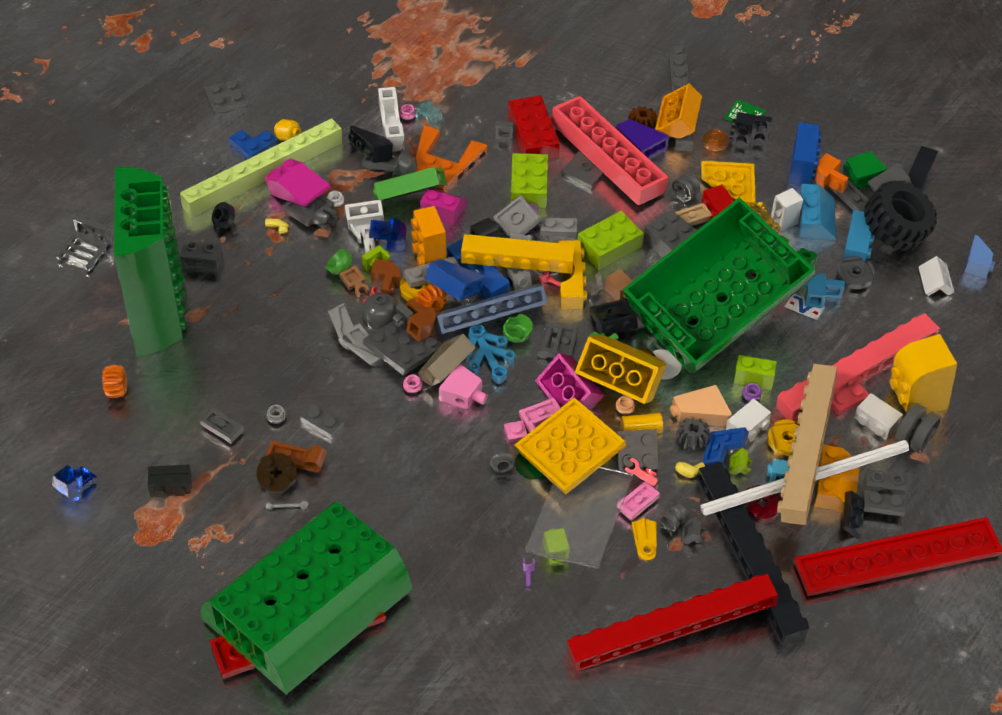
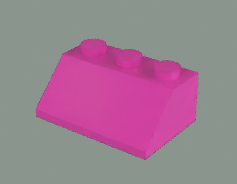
(563, 384)

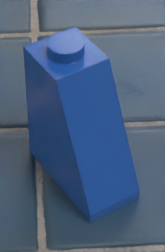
(454, 279)

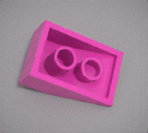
(295, 183)

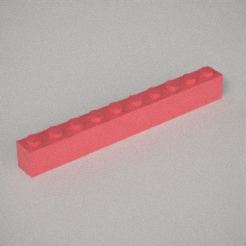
(862, 362)

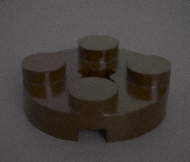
(284, 481)

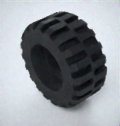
(884, 220)

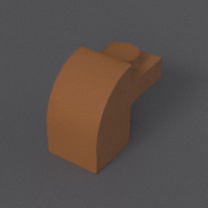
(386, 275)
(422, 322)

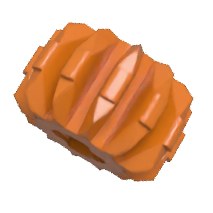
(431, 297)
(114, 381)

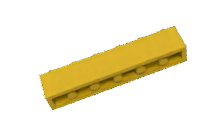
(517, 253)

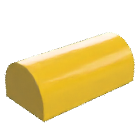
(643, 421)

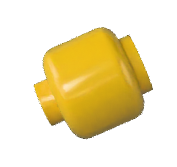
(286, 129)

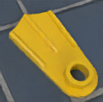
(645, 537)

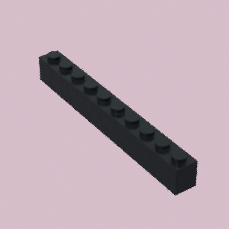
(753, 554)

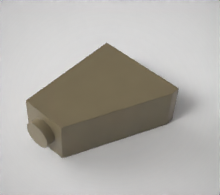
(446, 359)

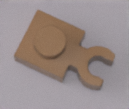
(354, 279)

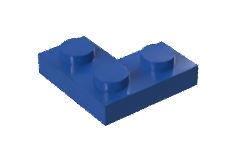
(252, 146)
(722, 441)

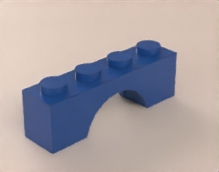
(494, 283)

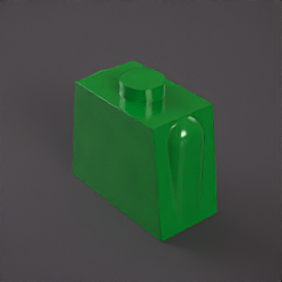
(862, 169)

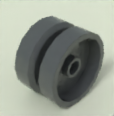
(918, 428)

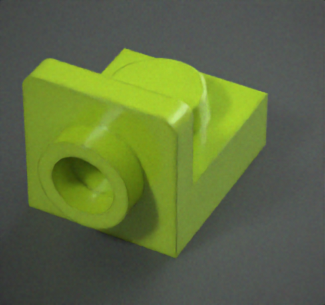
(376, 253)

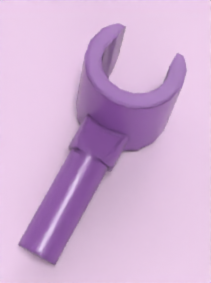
(528, 569)

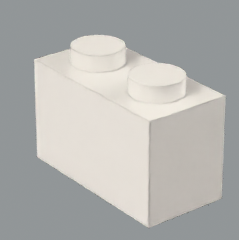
(787, 209)
(878, 416)
(753, 417)

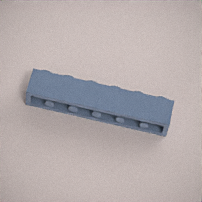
(490, 308)

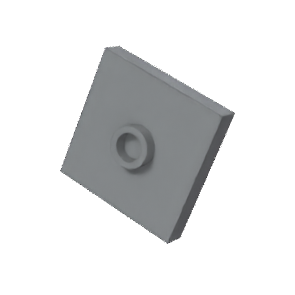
(517, 217)

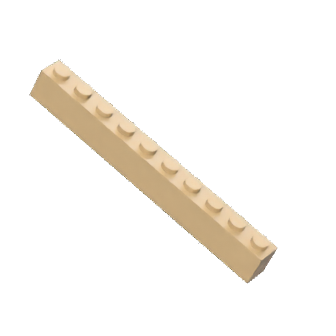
(808, 445)

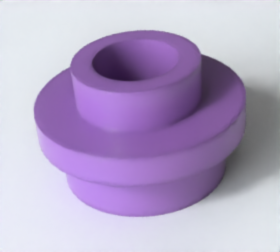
(752, 388)

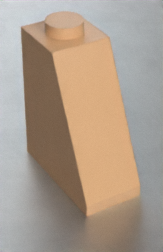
(702, 404)

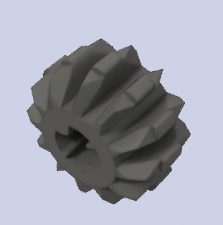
(693, 433)

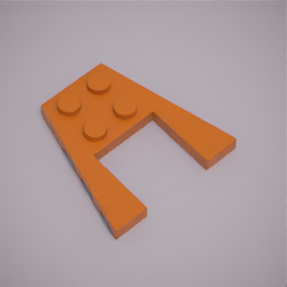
(451, 169)

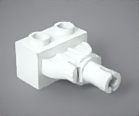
(359, 219)

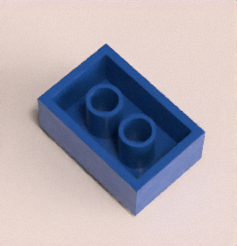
(804, 154)

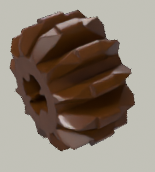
(643, 116)

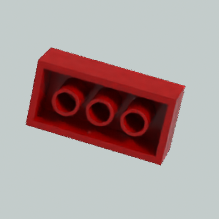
(533, 127)

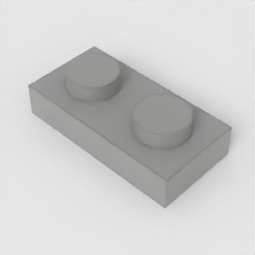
(558, 227)

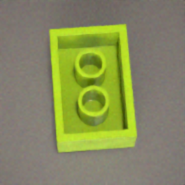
(530, 178)
(610, 240)

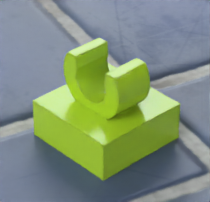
(739, 462)

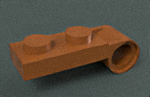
(304, 459)

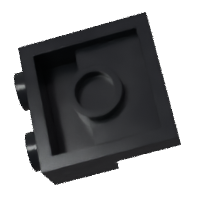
(750, 130)
(614, 317)

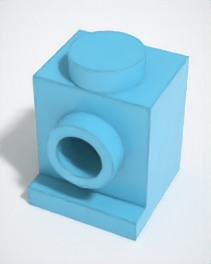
(777, 469)

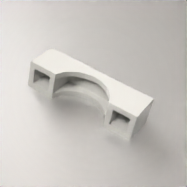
(390, 117)

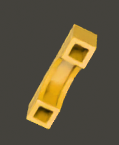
(572, 290)

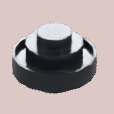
(223, 215)

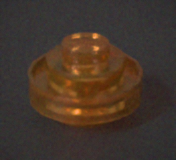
(715, 140)

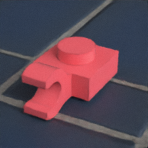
(647, 475)

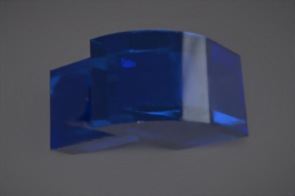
(392, 231)
(73, 482)

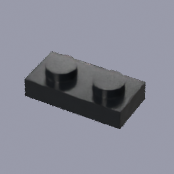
(853, 513)

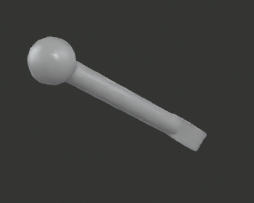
(303, 505)

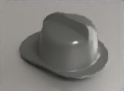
(405, 164)

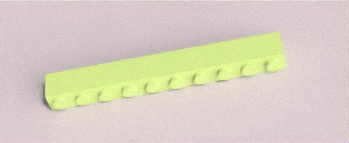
(253, 170)

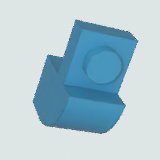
(820, 288)

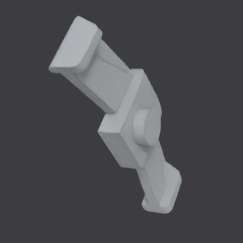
(352, 336)

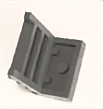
(88, 233)

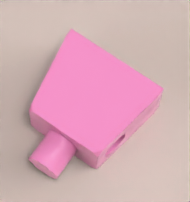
(462, 388)

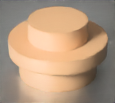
(625, 405)

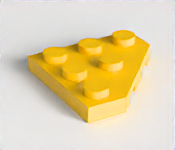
(735, 177)

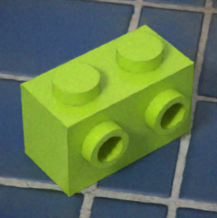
(755, 371)

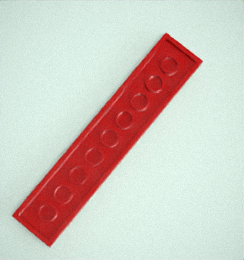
(897, 556)

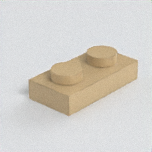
(695, 214)

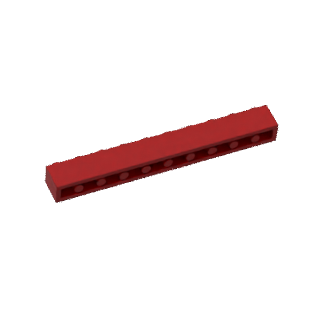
(671, 622)

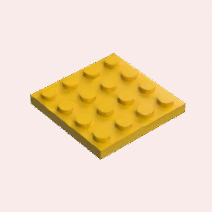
(570, 445)

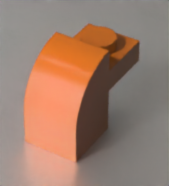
(828, 174)

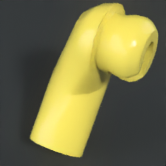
(277, 223)
(688, 470)

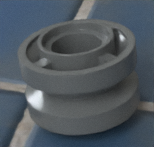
(686, 187)

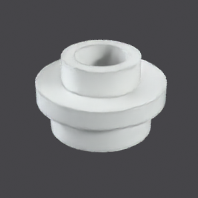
(336, 197)

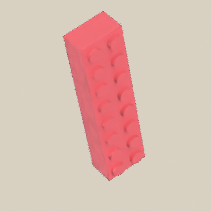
(609, 150)

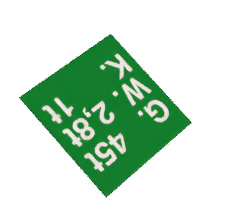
(743, 107)

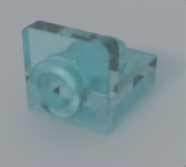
(430, 111)

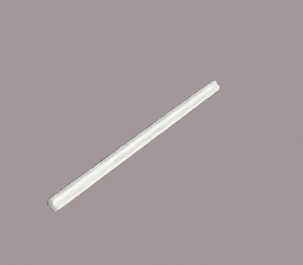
(823, 472)

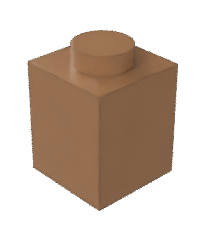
(615, 283)

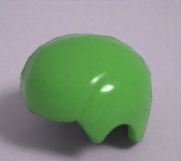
(339, 262)
(518, 329)

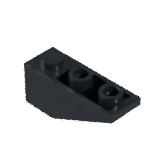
(373, 146)

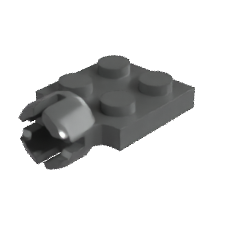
(316, 212)

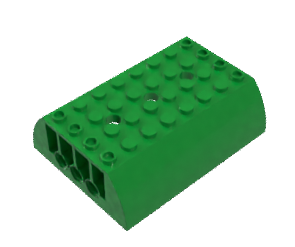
(148, 260)
(715, 265)
(312, 614)

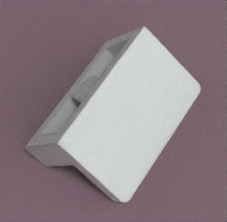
(936, 276)

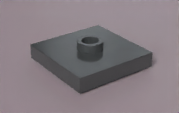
(582, 171)

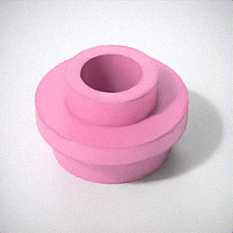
(407, 112)
(412, 384)

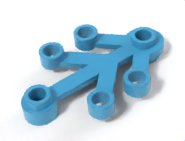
(478, 334)

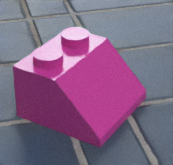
(447, 205)

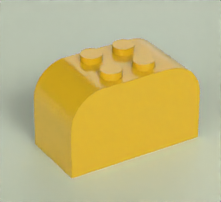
(621, 368)
(924, 374)

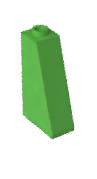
(410, 183)

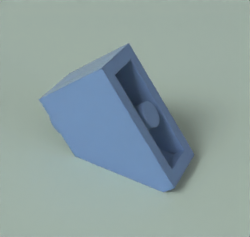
(979, 259)

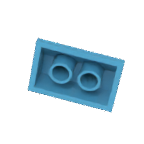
(817, 213)

